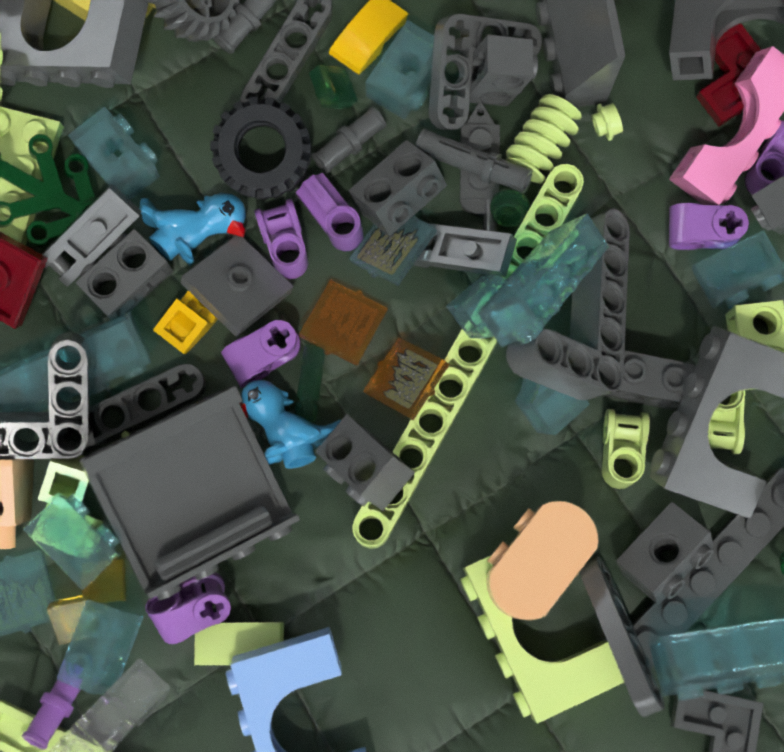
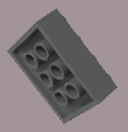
(583, 48)

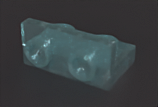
(99, 647)

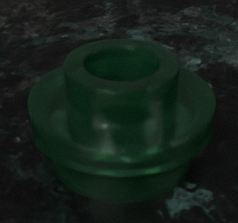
(509, 207)

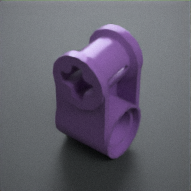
(770, 160)
(699, 226)
(281, 234)
(258, 355)
(189, 609)

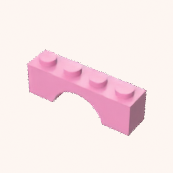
(711, 171)

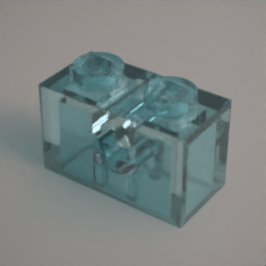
(387, 82)
(104, 135)

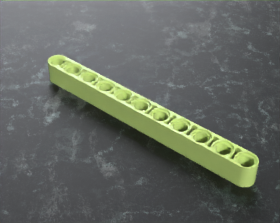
(529, 234)

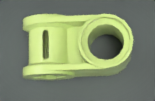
(730, 422)
(624, 439)

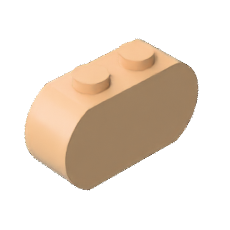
(541, 559)

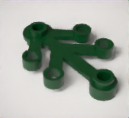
(48, 193)

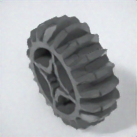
(195, 18)

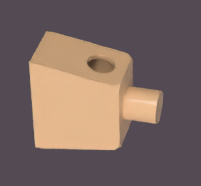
(16, 497)

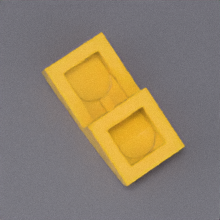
(366, 34)
(185, 323)

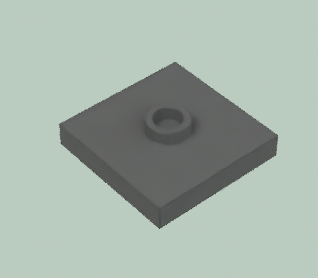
(236, 284)

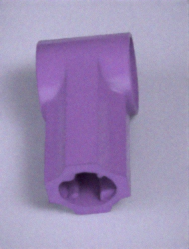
(330, 211)

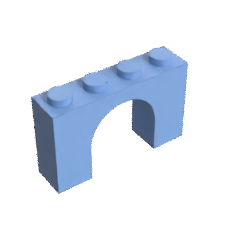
(272, 672)

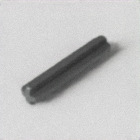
(213, 543)

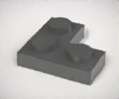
(728, 719)

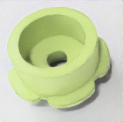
(607, 121)

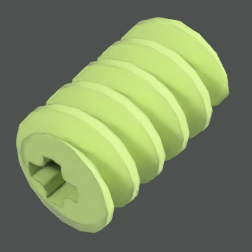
(542, 134)

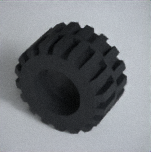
(245, 118)

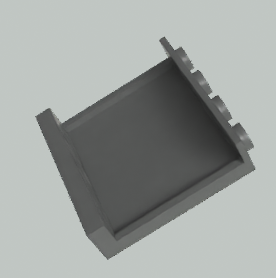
(183, 483)

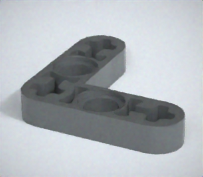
(471, 32)

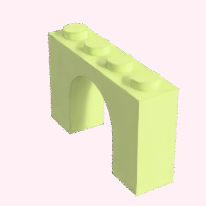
(543, 685)

